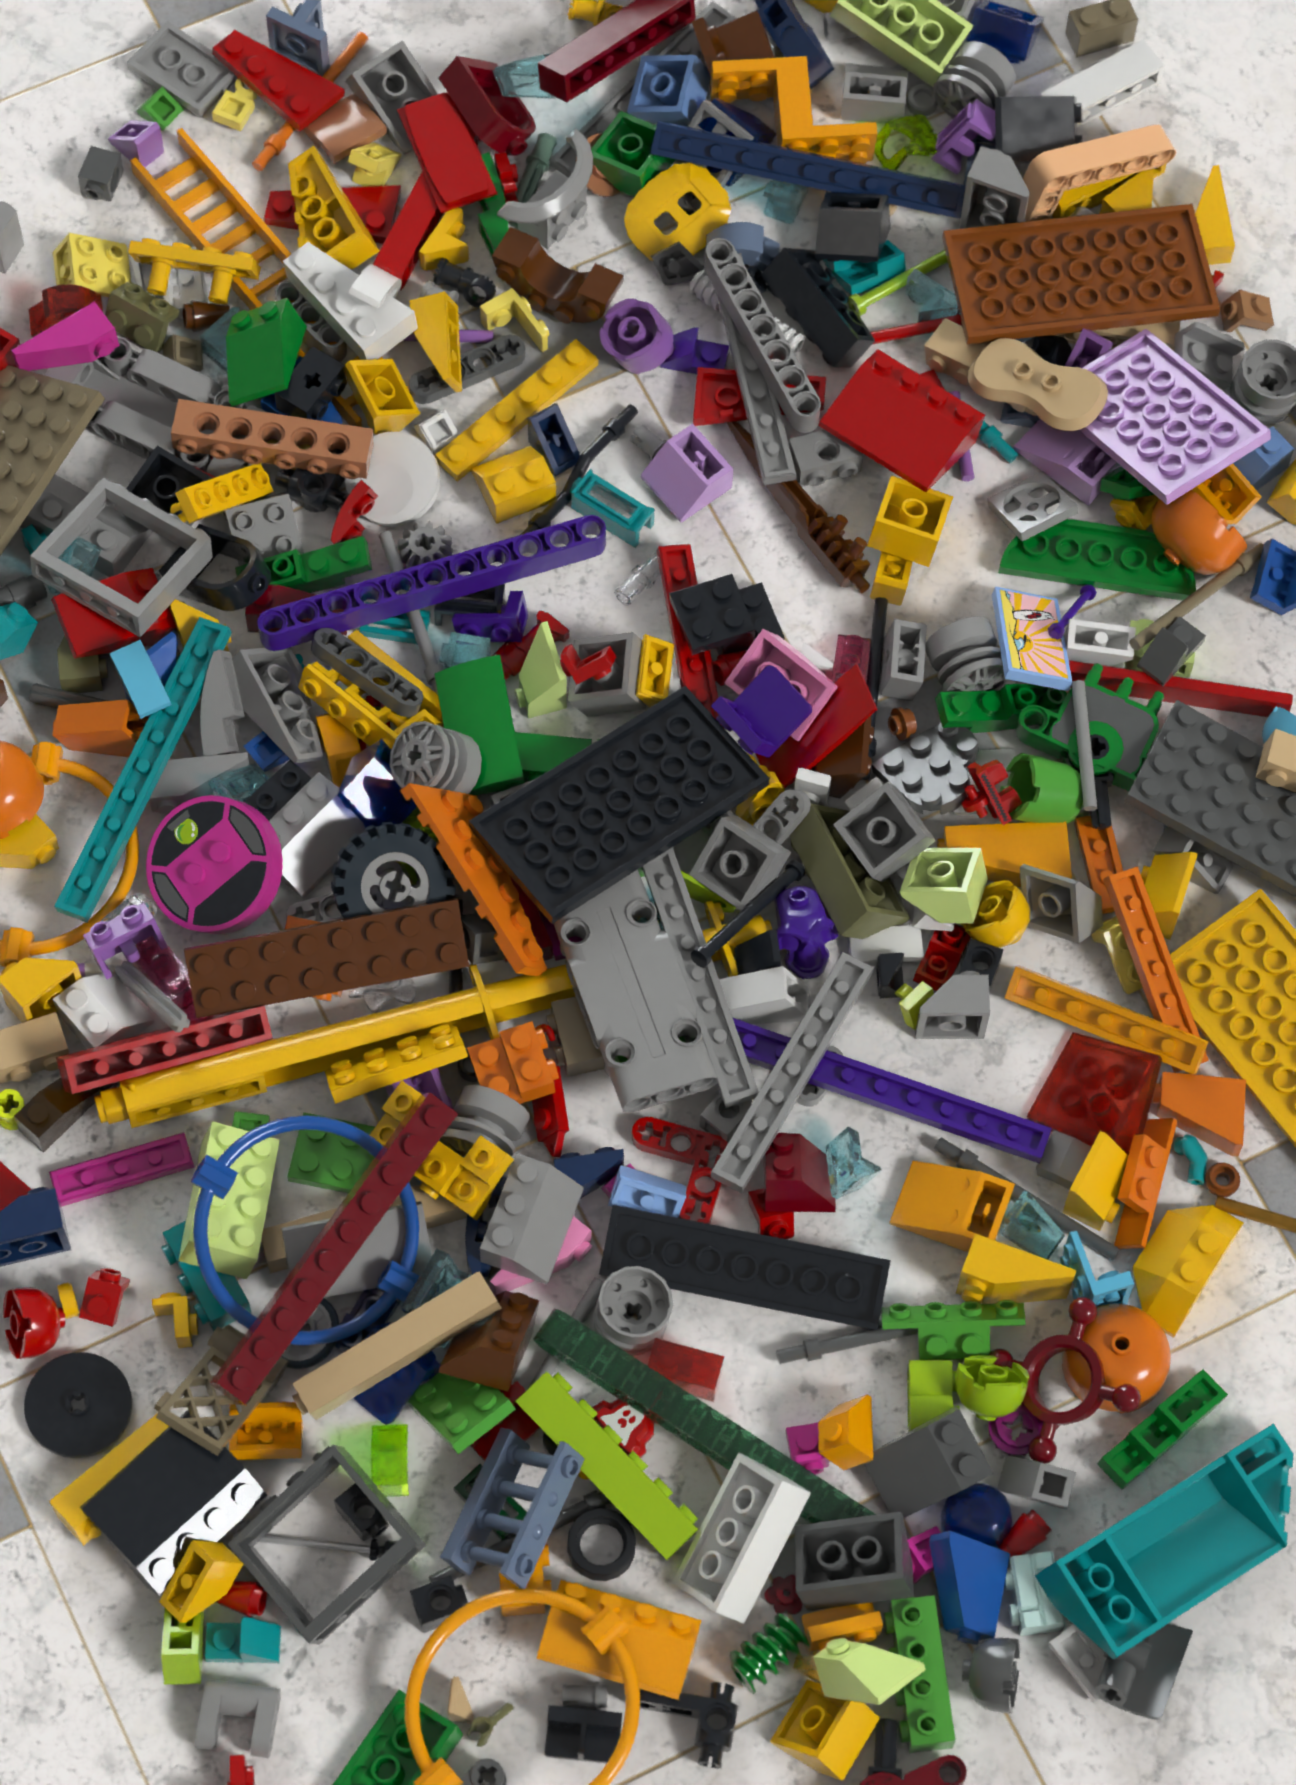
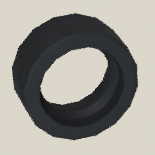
(592, 1518)

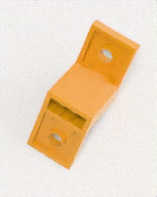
(788, 84)

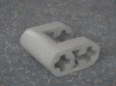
(241, 1701)

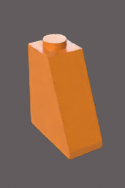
(99, 727)
(1204, 1107)

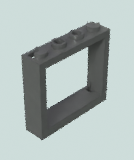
(277, 1507)

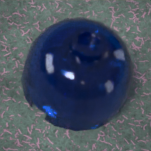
(979, 1514)

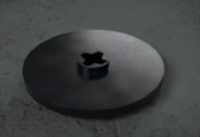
(78, 1432)

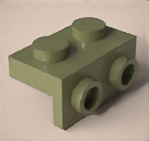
(140, 315)

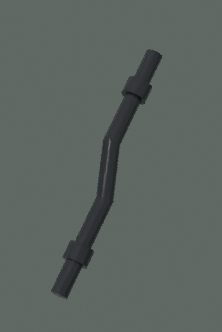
(610, 432)

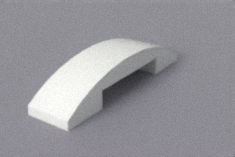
(374, 286)

